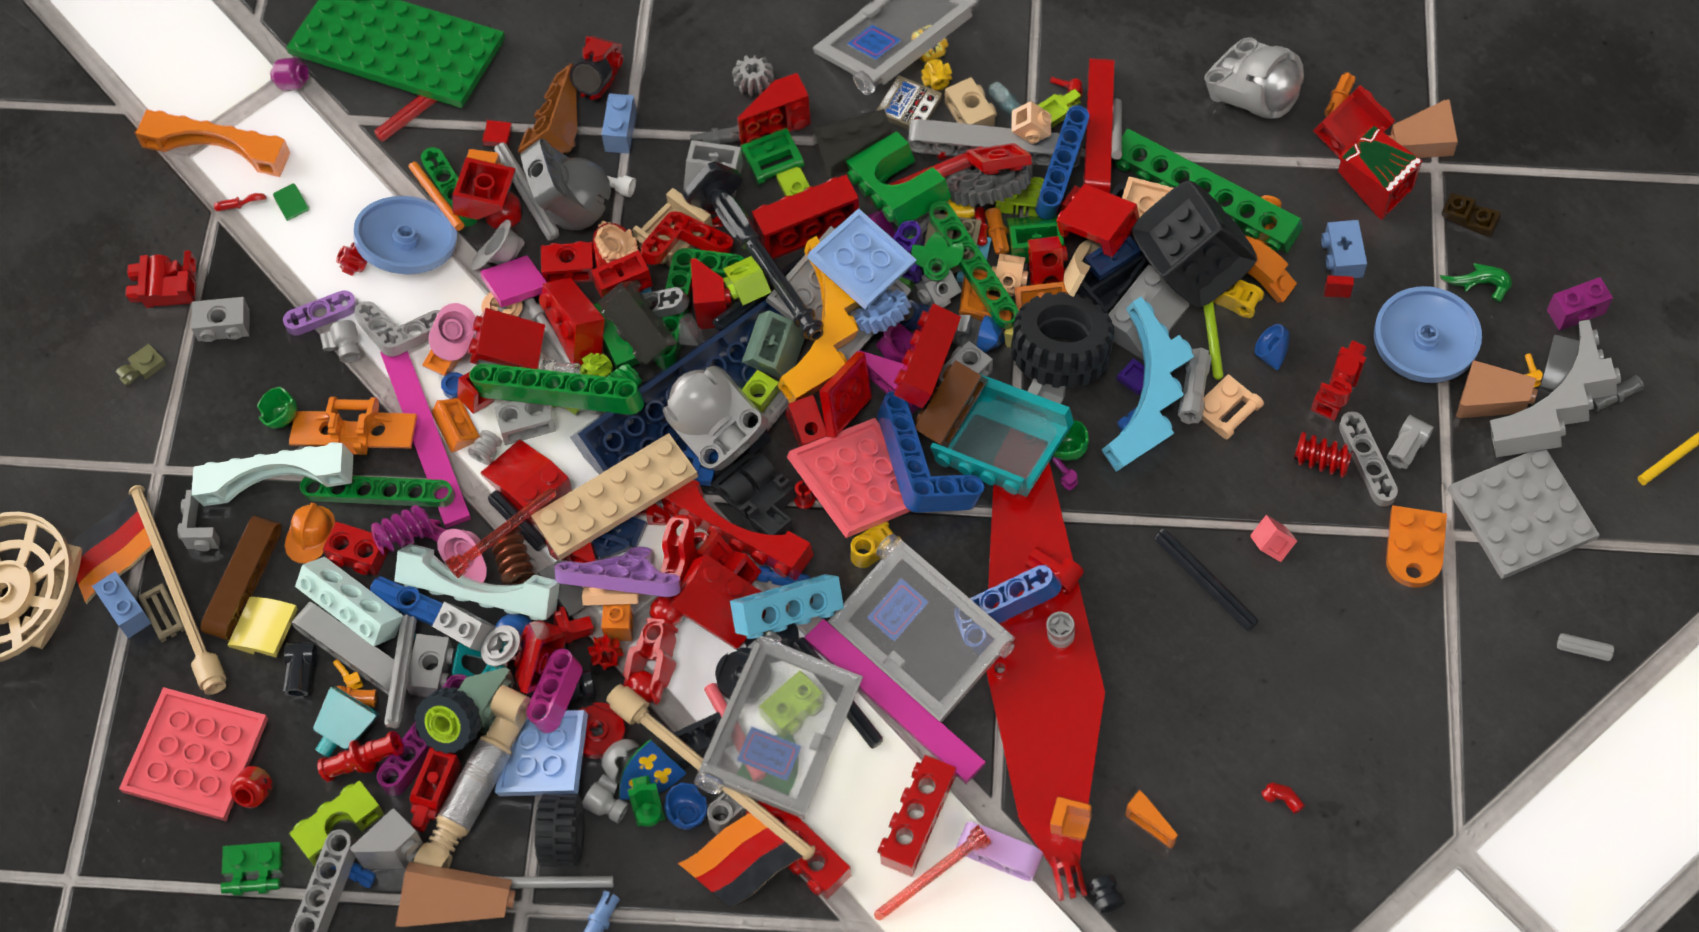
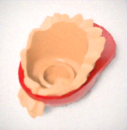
(612, 243)

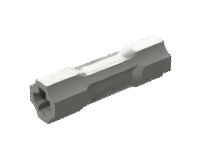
(1192, 402)

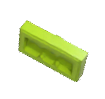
(792, 181)

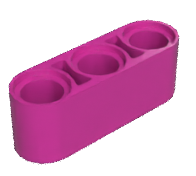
(555, 703)

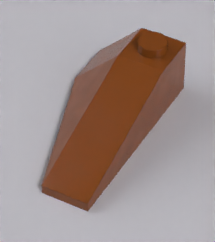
(556, 117)

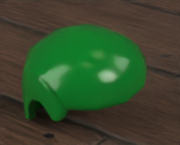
(277, 408)
(1074, 443)

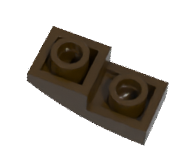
(1467, 214)

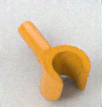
(1533, 371)
(352, 680)

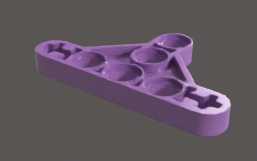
(624, 573)

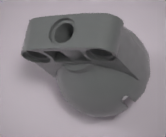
(565, 187)

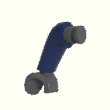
(966, 331)

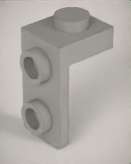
(195, 538)

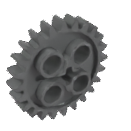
(981, 188)

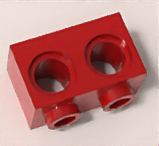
(1043, 267)
(621, 270)
(358, 543)

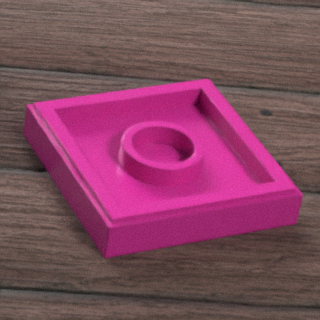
(513, 281)

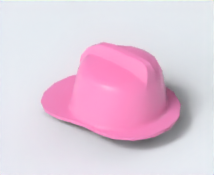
(452, 331)
(457, 542)

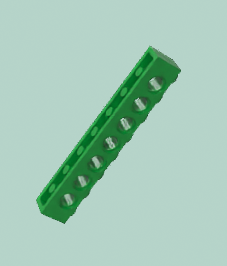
(1279, 238)

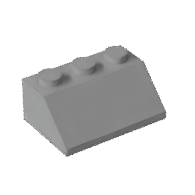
(1166, 303)

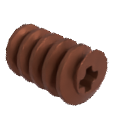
(512, 558)

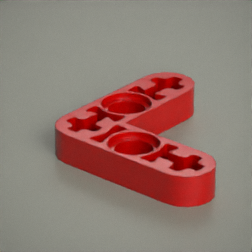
(683, 231)

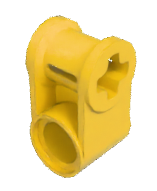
(1238, 298)
(869, 541)

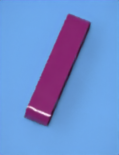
(414, 744)

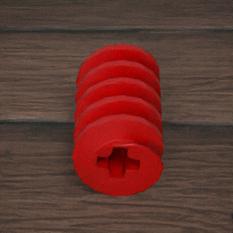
(1323, 455)

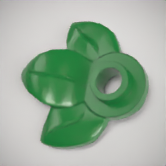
(937, 254)

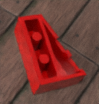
(573, 319)

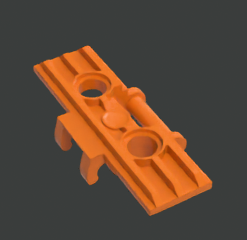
(353, 434)

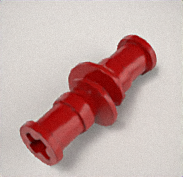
(360, 757)

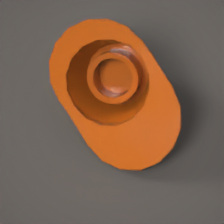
(308, 533)

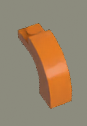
(1271, 271)

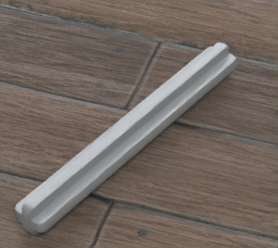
(520, 181)
(400, 672)

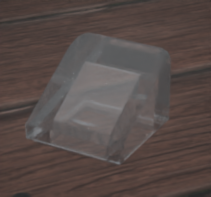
(689, 331)

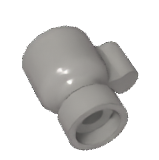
(342, 336)
(601, 800)

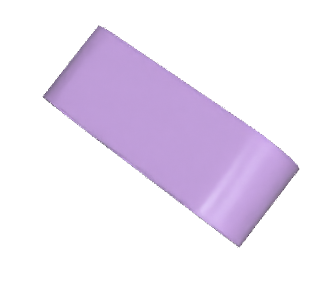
(1005, 853)

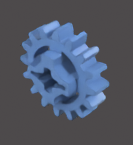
(883, 312)

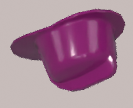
(895, 342)

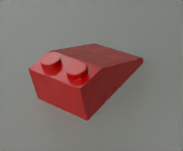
(524, 475)
(539, 643)

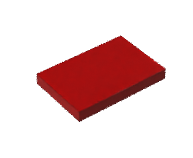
(845, 394)

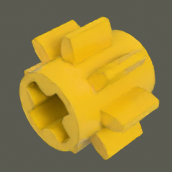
(936, 74)

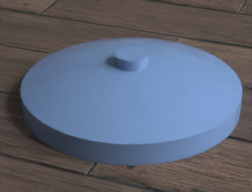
(404, 235)
(1427, 334)

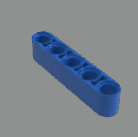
(1060, 171)

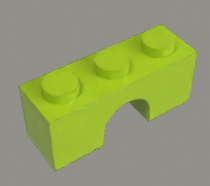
(352, 805)

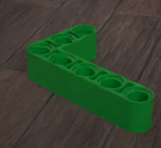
(682, 275)

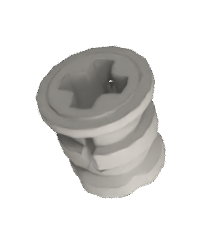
(485, 447)

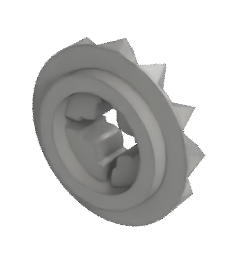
(493, 643)

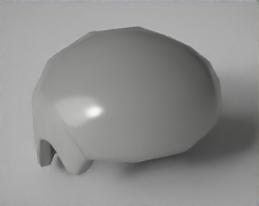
(617, 757)

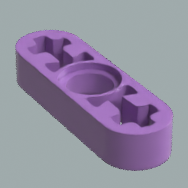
(316, 322)

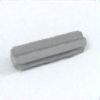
(1585, 647)

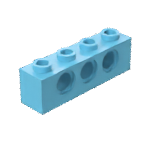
(748, 609)

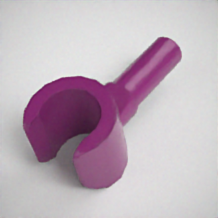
(1069, 479)

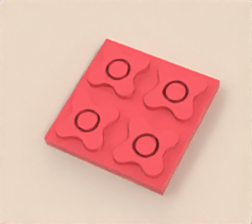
(852, 477)
(193, 753)

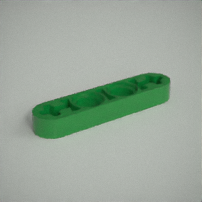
(444, 167)

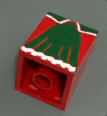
(1379, 170)

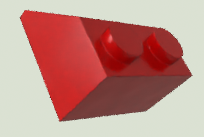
(481, 188)
(709, 294)

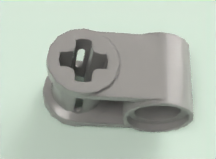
(727, 806)

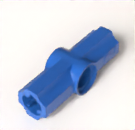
(396, 595)

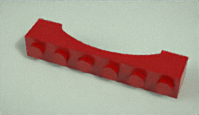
(784, 553)

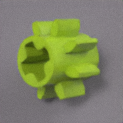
(596, 365)

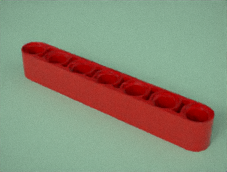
(1099, 126)

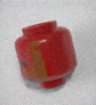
(251, 787)

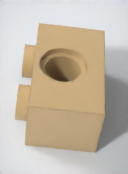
(966, 95)

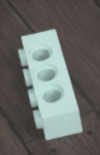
(349, 601)

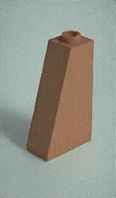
(451, 895)

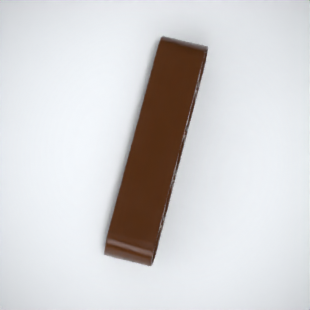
(241, 577)

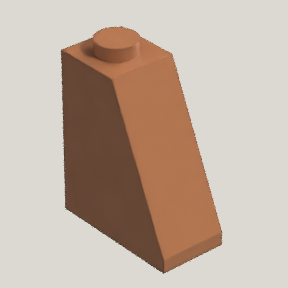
(1428, 132)
(1495, 392)

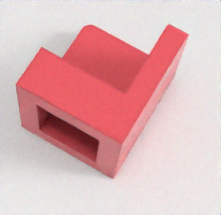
(1273, 538)

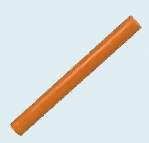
(436, 196)

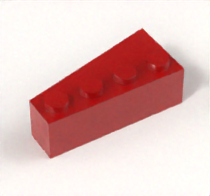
(926, 355)

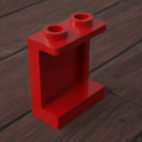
(1352, 117)
(1099, 218)
(506, 340)

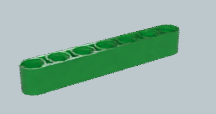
(557, 388)

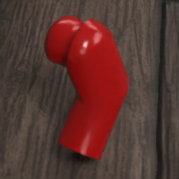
(1283, 793)

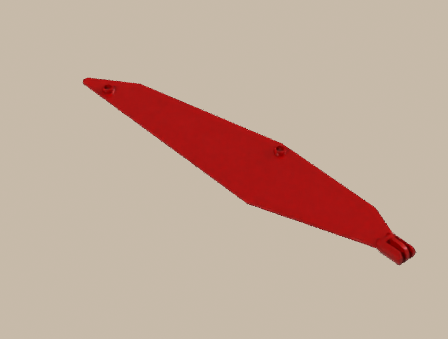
(1047, 695)

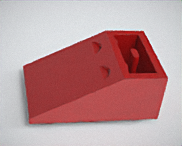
(777, 107)

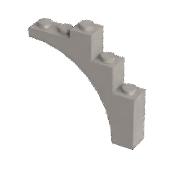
(1569, 403)

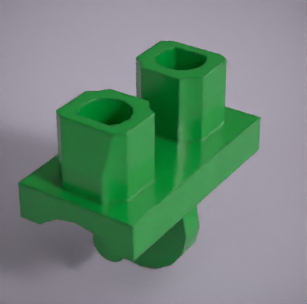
(645, 802)

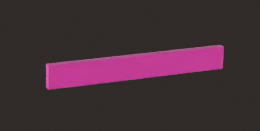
(426, 436)
(896, 701)

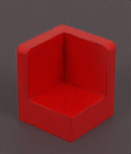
(469, 395)

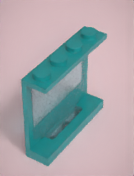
(1007, 437)

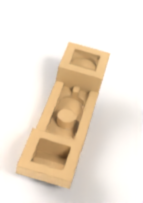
(1077, 269)
(76, 553)

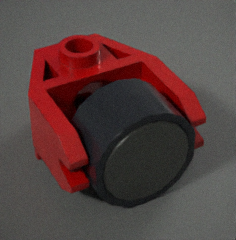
(594, 72)

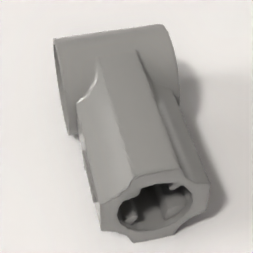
(1411, 437)

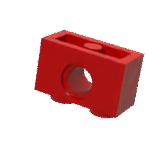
(578, 269)

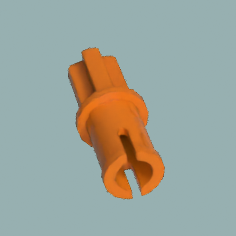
(1340, 93)
(997, 231)

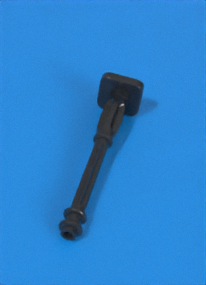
(713, 192)

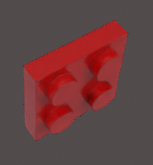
(999, 157)

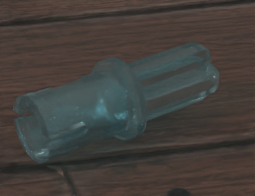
(1006, 100)

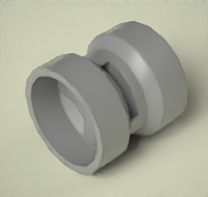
(1059, 623)

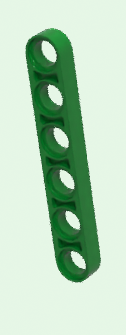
(977, 262)
(376, 494)

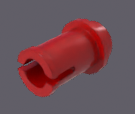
(803, 491)

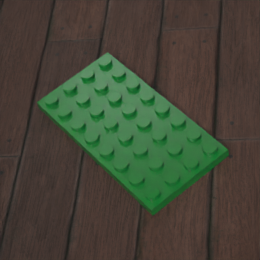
(399, 46)

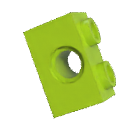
(746, 281)

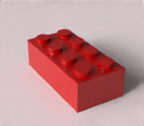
(800, 217)

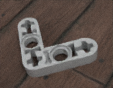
(399, 336)

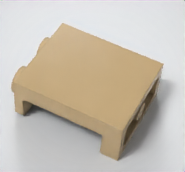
(675, 202)

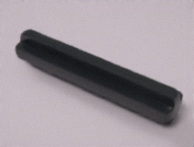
(508, 510)

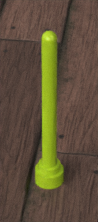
(1213, 341)

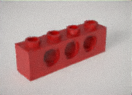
(906, 857)
(835, 869)

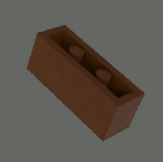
(950, 403)

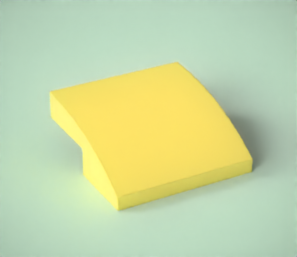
(263, 626)

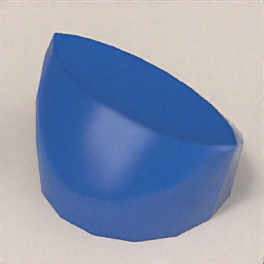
(990, 335)
(1273, 345)

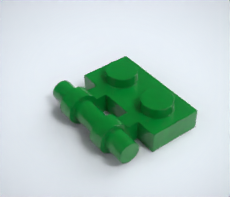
(251, 860)

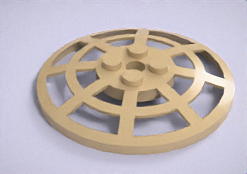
(22, 582)

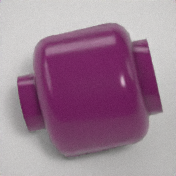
(289, 73)

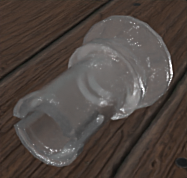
(554, 365)

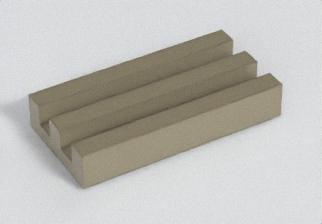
(171, 630)

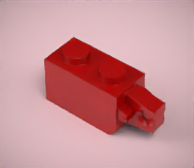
(433, 787)

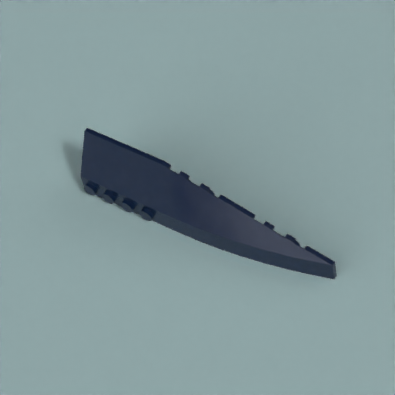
(618, 436)

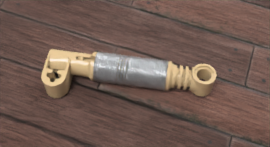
(477, 778)

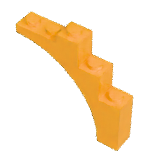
(823, 359)

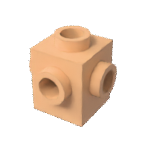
(1031, 122)
(1010, 272)

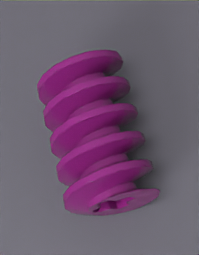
(400, 528)

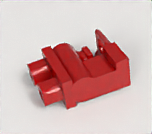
(162, 280)
(1344, 376)

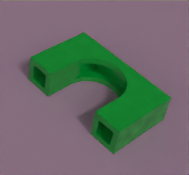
(900, 201)

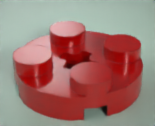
(612, 726)

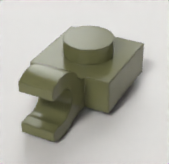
(143, 363)

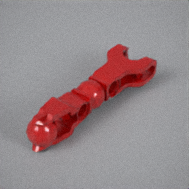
(658, 635)

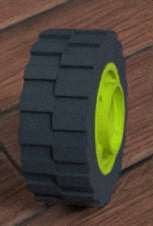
(447, 720)

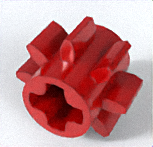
(350, 260)
(606, 658)

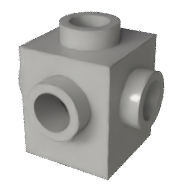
(937, 291)

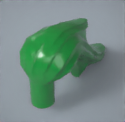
(1483, 274)

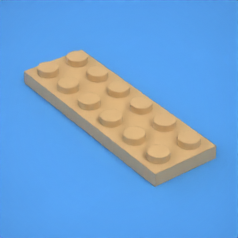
(614, 496)

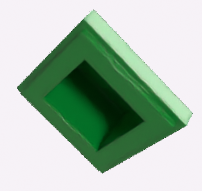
(290, 202)

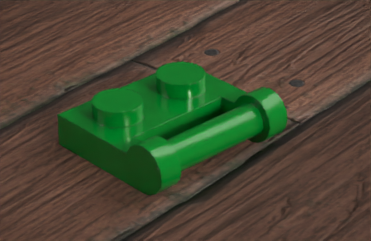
(768, 150)

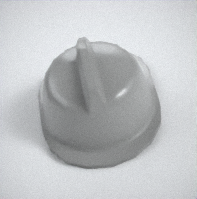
(499, 248)

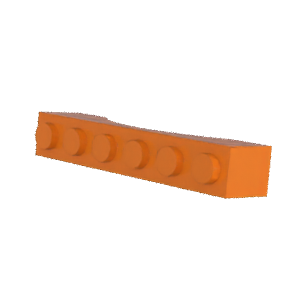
(167, 131)

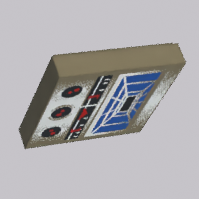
(909, 102)

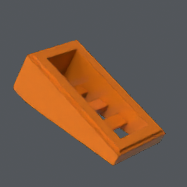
(1146, 816)

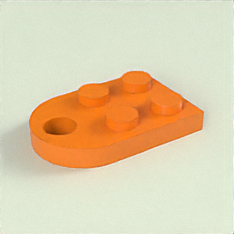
(1416, 542)

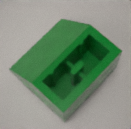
(1028, 228)

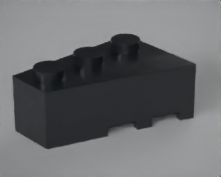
(1113, 287)

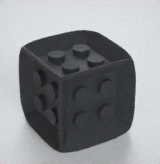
(1194, 244)

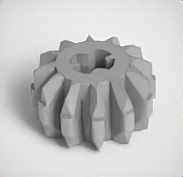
(753, 75)

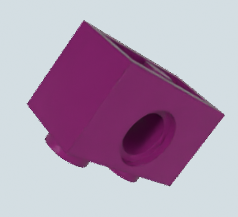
(1579, 303)

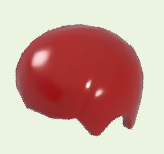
(510, 211)

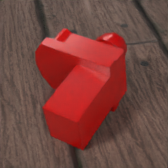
(577, 628)

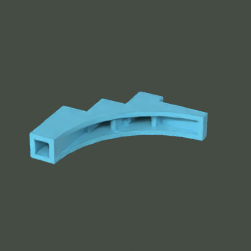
(1159, 388)

